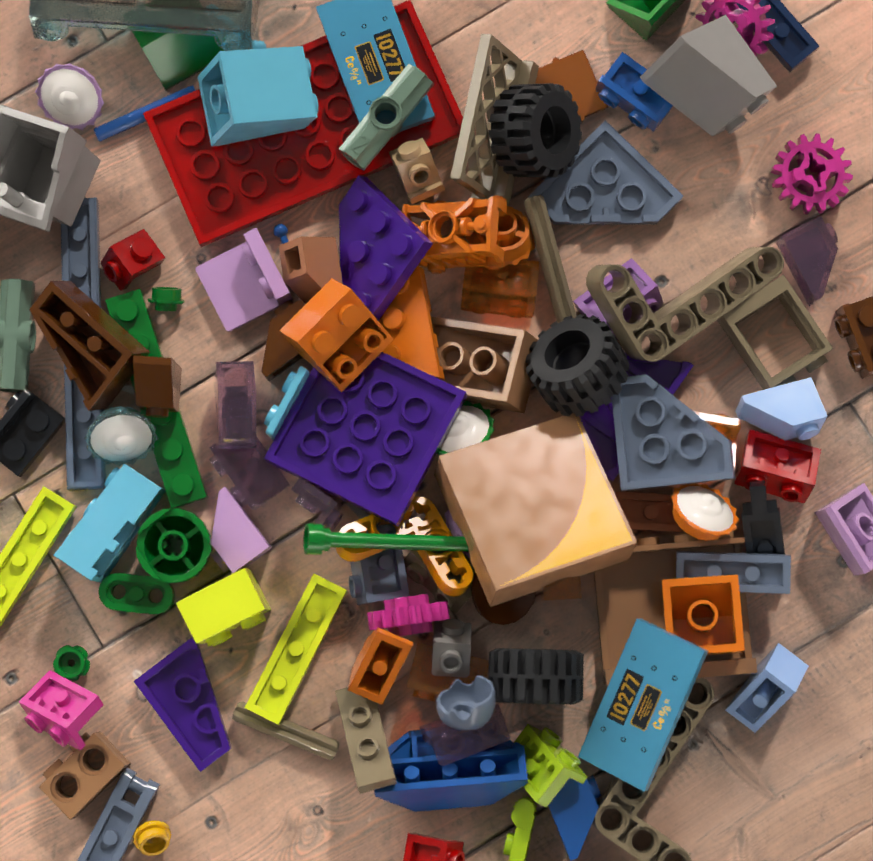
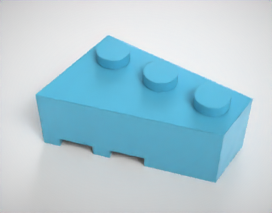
(110, 523)

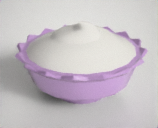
(69, 96)

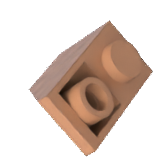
(309, 264)

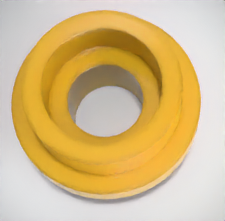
(152, 837)

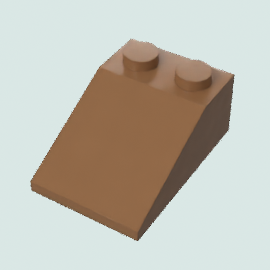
(485, 362)

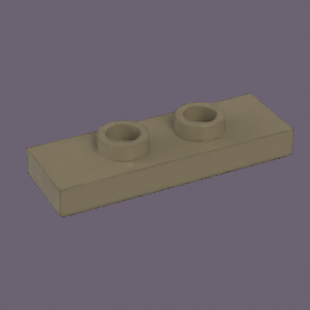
(365, 741)

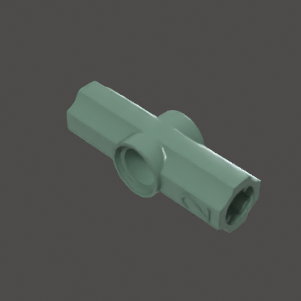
(399, 98)
(16, 334)

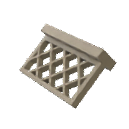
(484, 174)

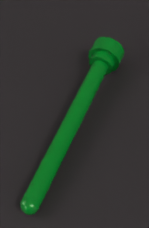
(320, 539)

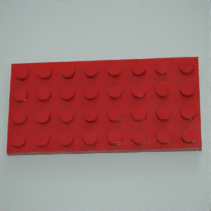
(267, 175)

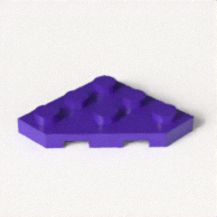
(376, 246)

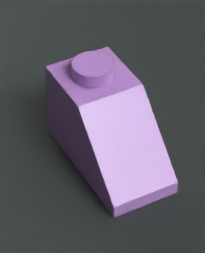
(235, 535)

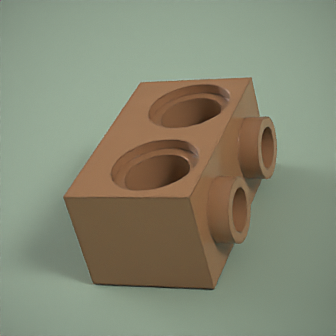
(89, 780)

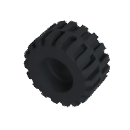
(535, 130)
(577, 365)
(536, 675)

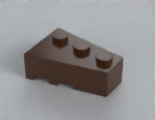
(88, 341)

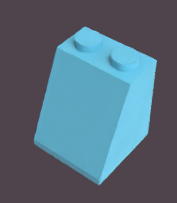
(257, 94)

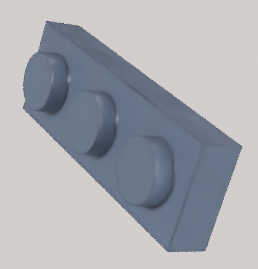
(755, 571)

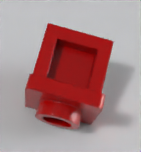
(131, 259)

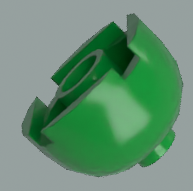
(173, 545)

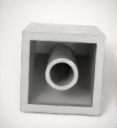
(711, 77)

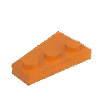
(411, 326)

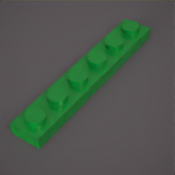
(173, 446)

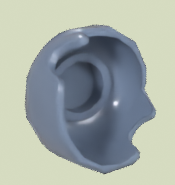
(467, 704)

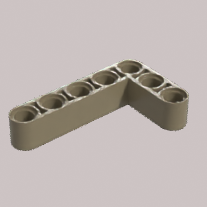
(685, 306)
(630, 806)

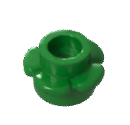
(166, 298)
(64, 655)

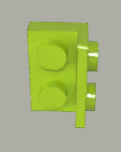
(547, 764)

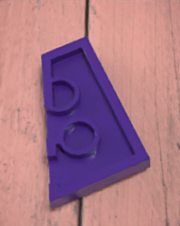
(187, 704)

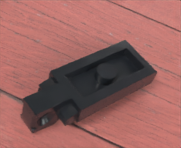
(762, 522)

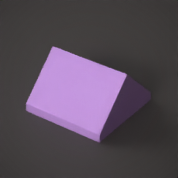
(850, 527)

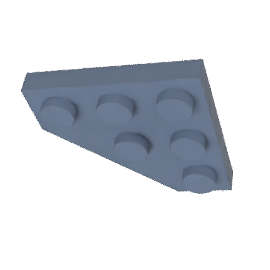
(608, 186)
(664, 440)

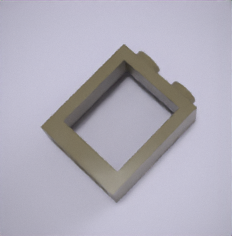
(810, 330)

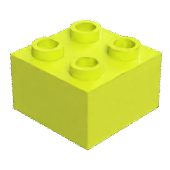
(223, 607)

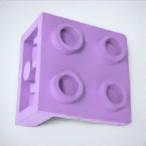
(243, 282)

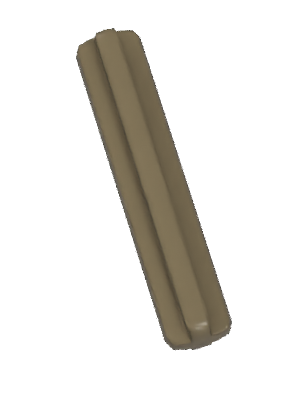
(288, 732)

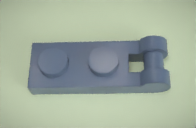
(119, 819)

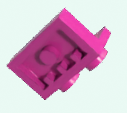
(60, 709)

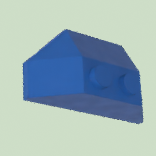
(461, 784)

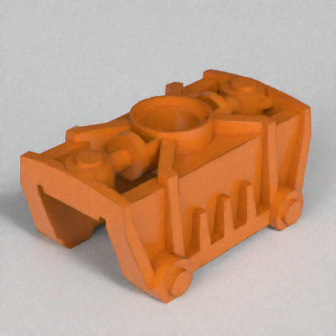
(454, 249)

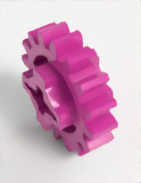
(745, 19)
(826, 169)
(408, 615)

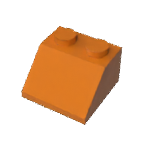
(705, 612)

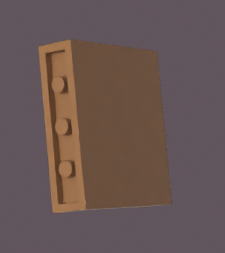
(635, 591)

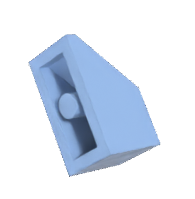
(785, 410)
(768, 689)

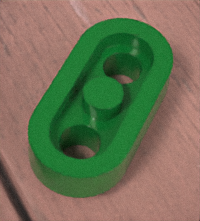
(137, 594)

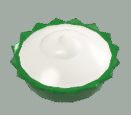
(470, 427)

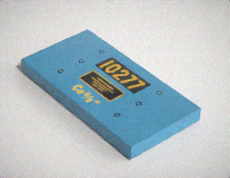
(370, 54)
(642, 704)

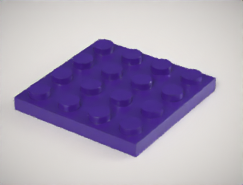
(369, 439)

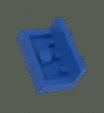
(625, 89)

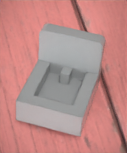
(451, 648)

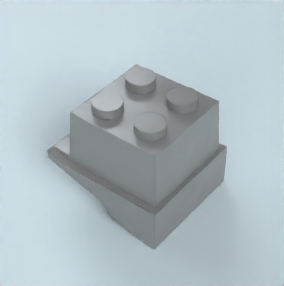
(42, 170)

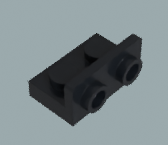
(26, 430)

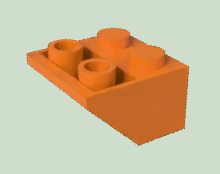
(337, 334)

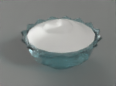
(120, 436)

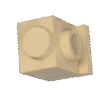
(416, 170)

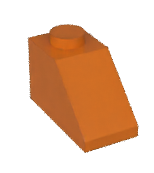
(378, 665)

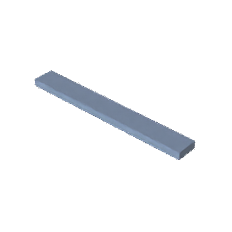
(82, 267)

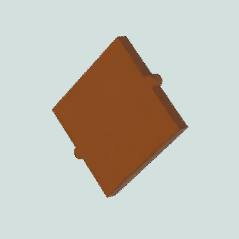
(578, 78)

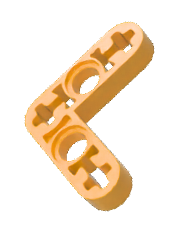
(431, 525)

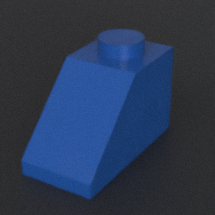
(574, 812)

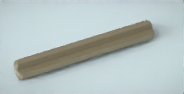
(549, 257)

